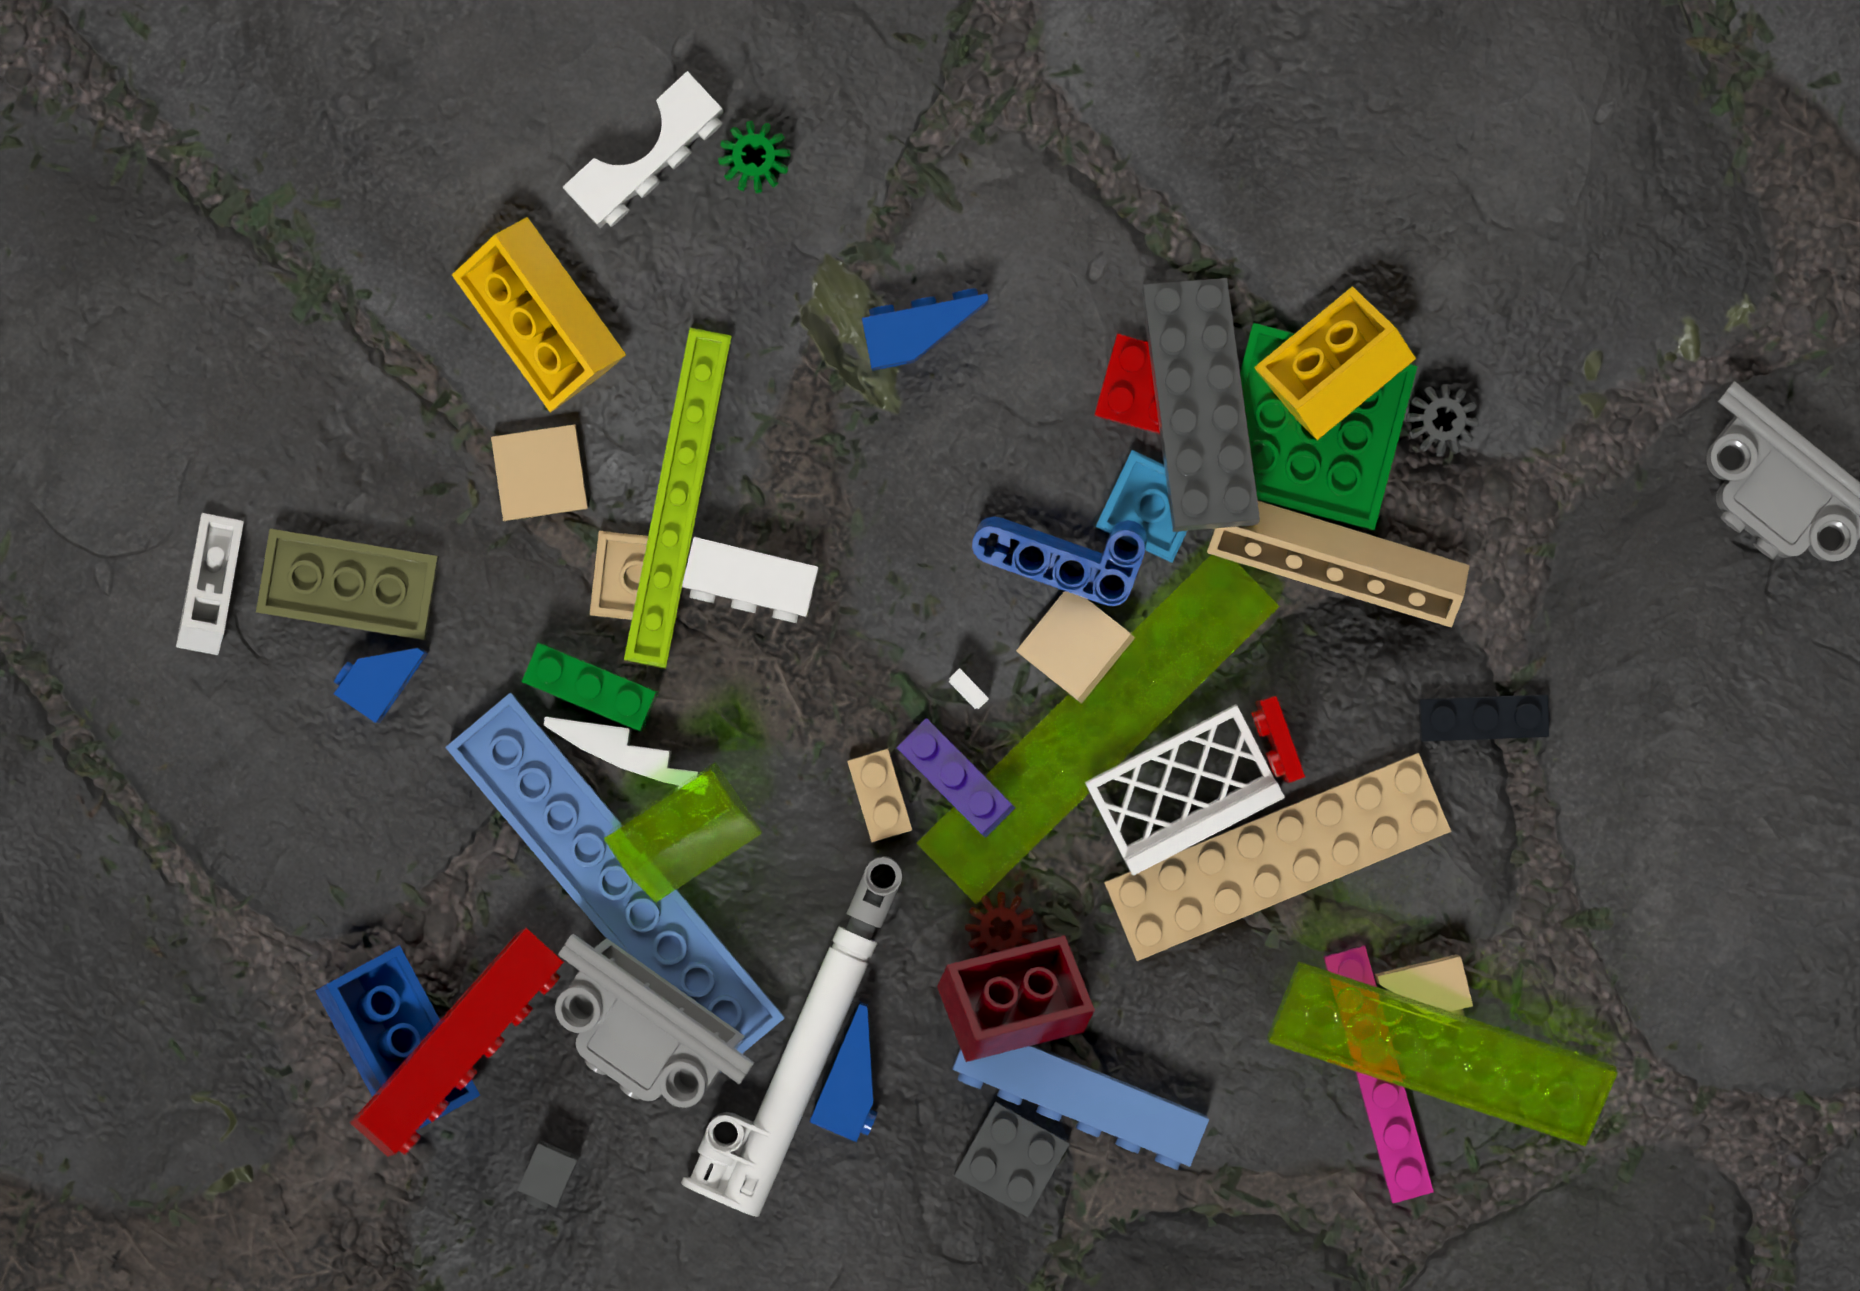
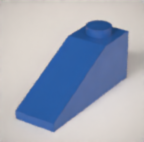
(848, 1091)

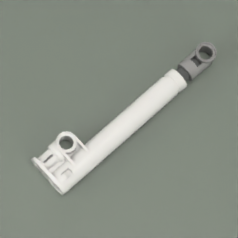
(750, 1164)

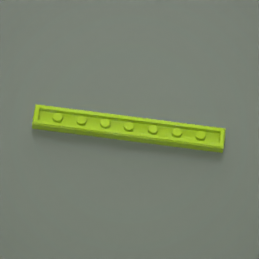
(677, 498)

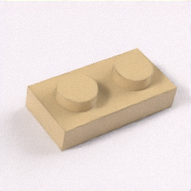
(879, 795)

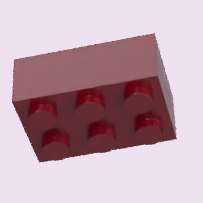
(1015, 998)

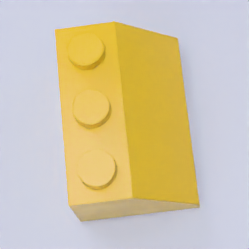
(1335, 362)

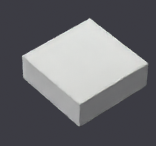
(968, 689)

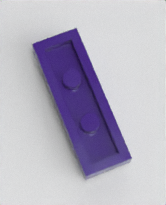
(956, 778)

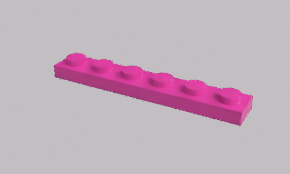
(1387, 1105)

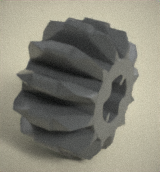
(1455, 427)

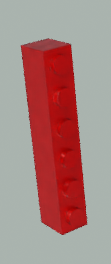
(457, 1043)

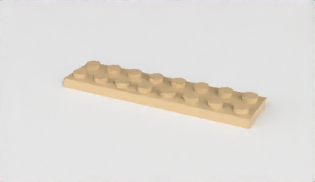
(1278, 856)

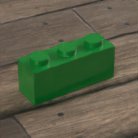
(590, 686)

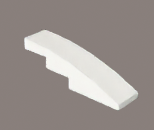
(614, 746)

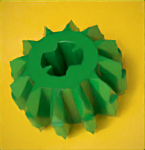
(757, 143)

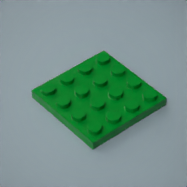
(1328, 477)

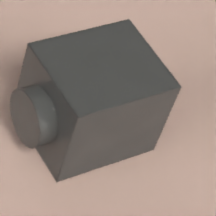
(547, 1175)

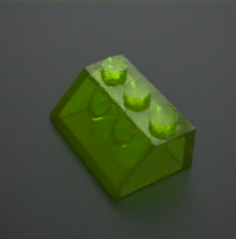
(682, 833)

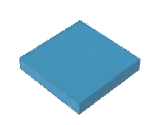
(1143, 498)

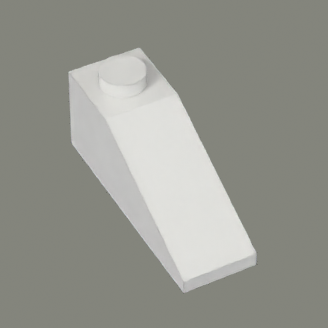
(210, 584)

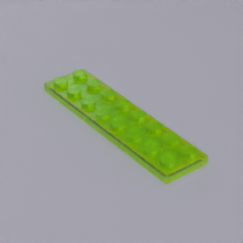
(1441, 1054)

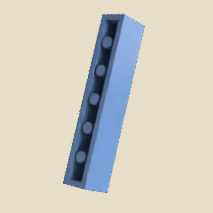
(1091, 1099)

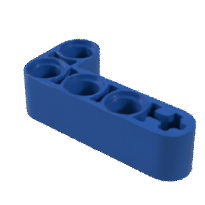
(1058, 551)

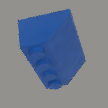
(383, 1019)

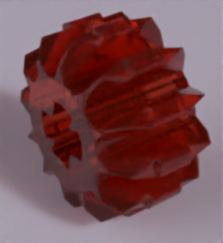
(1005, 913)

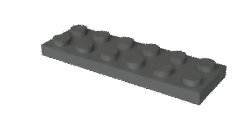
(1200, 405)

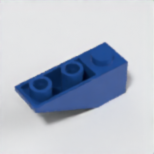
(908, 334)

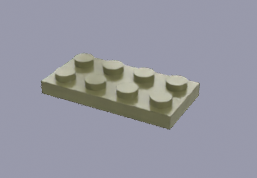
(347, 584)

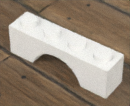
(606, 188)

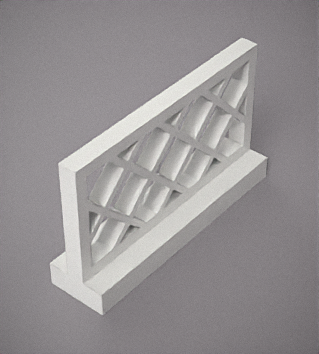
(1200, 823)

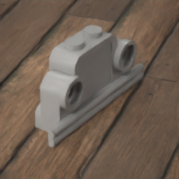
(1782, 485)
(644, 1027)

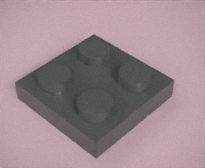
(1011, 1159)

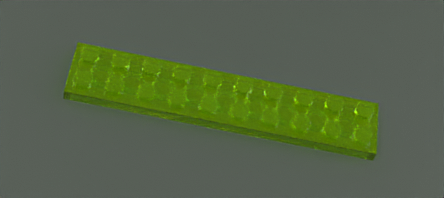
(1077, 741)

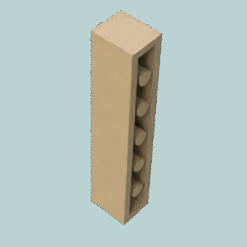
(1346, 563)

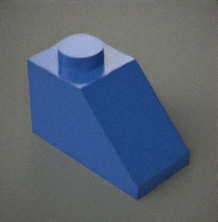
(377, 681)

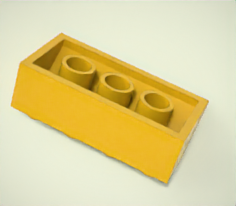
(538, 313)

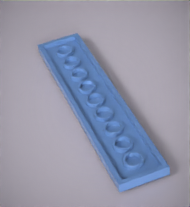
(566, 829)

